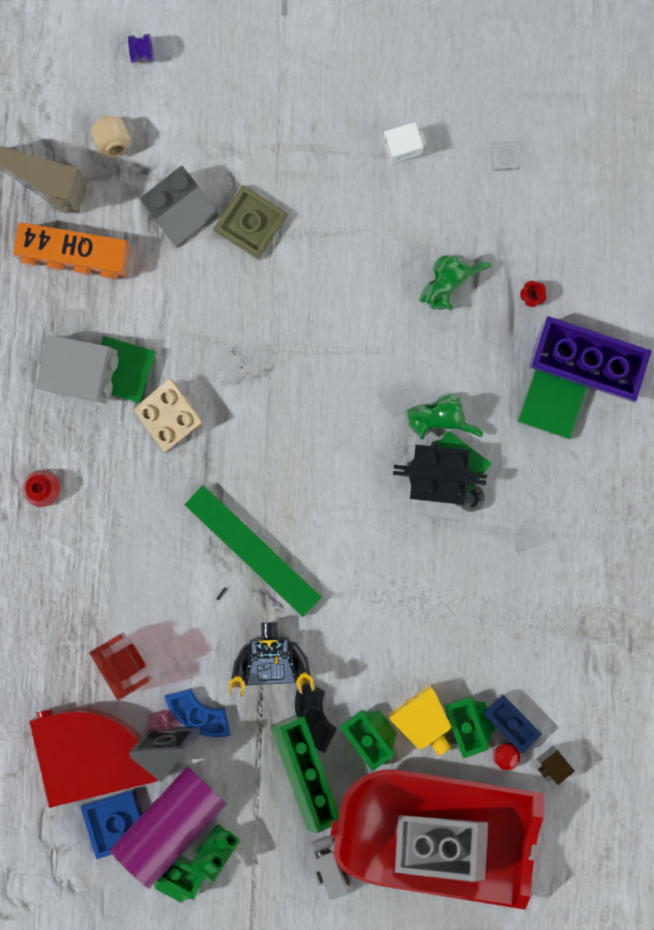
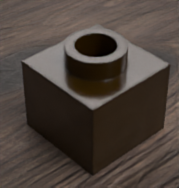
(554, 766)

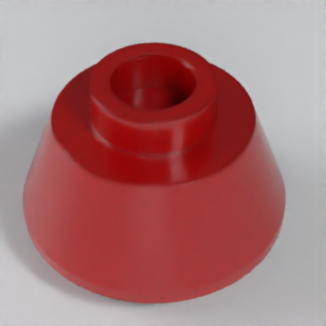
(33, 488)

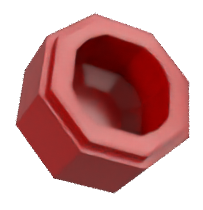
(506, 756)

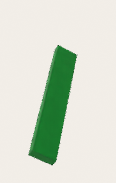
(253, 550)

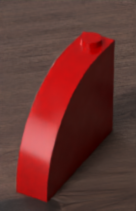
(85, 754)

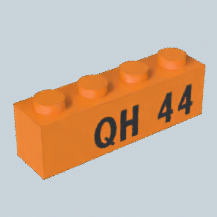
(71, 250)

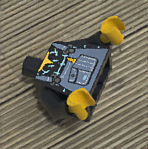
(270, 662)

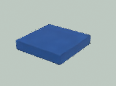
(109, 819)

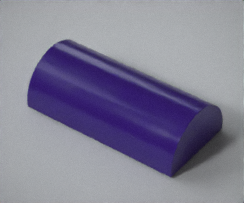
(590, 359)

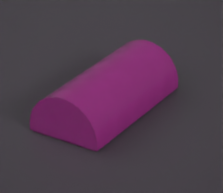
(167, 827)

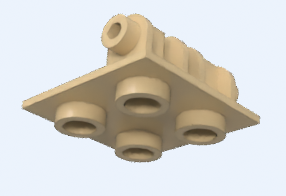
(167, 415)

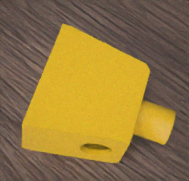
(423, 721)

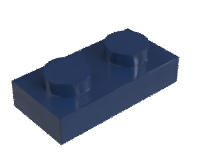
(512, 723)

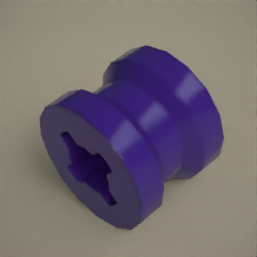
(140, 48)

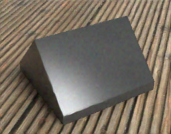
(162, 750)

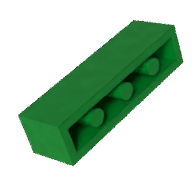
(305, 773)

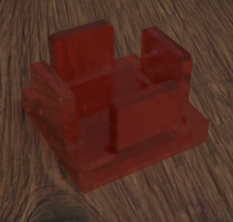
(119, 666)

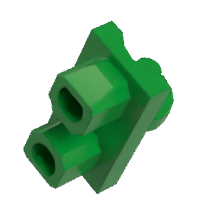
(214, 853)

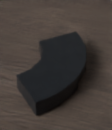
(311, 707)

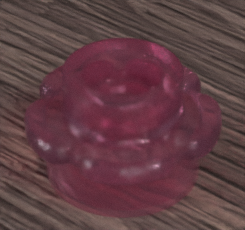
(161, 720)

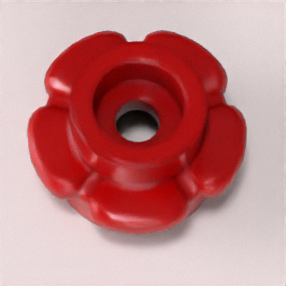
(538, 288)

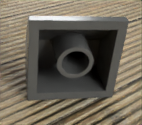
(178, 206)

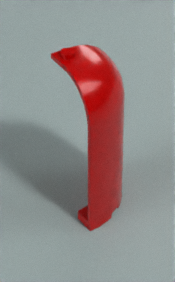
(369, 828)

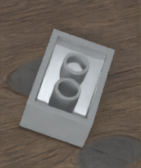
(441, 847)

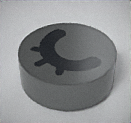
(474, 499)

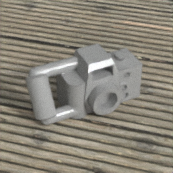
(328, 872)

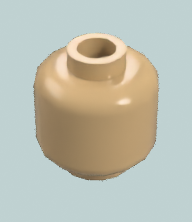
(110, 136)

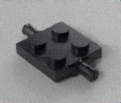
(440, 474)

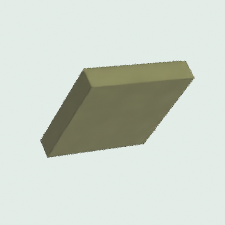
(250, 222)

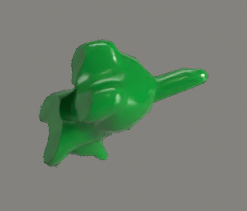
(449, 275)
(445, 414)

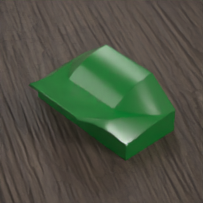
(469, 725)
(370, 736)
(180, 881)

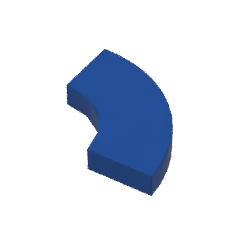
(194, 713)

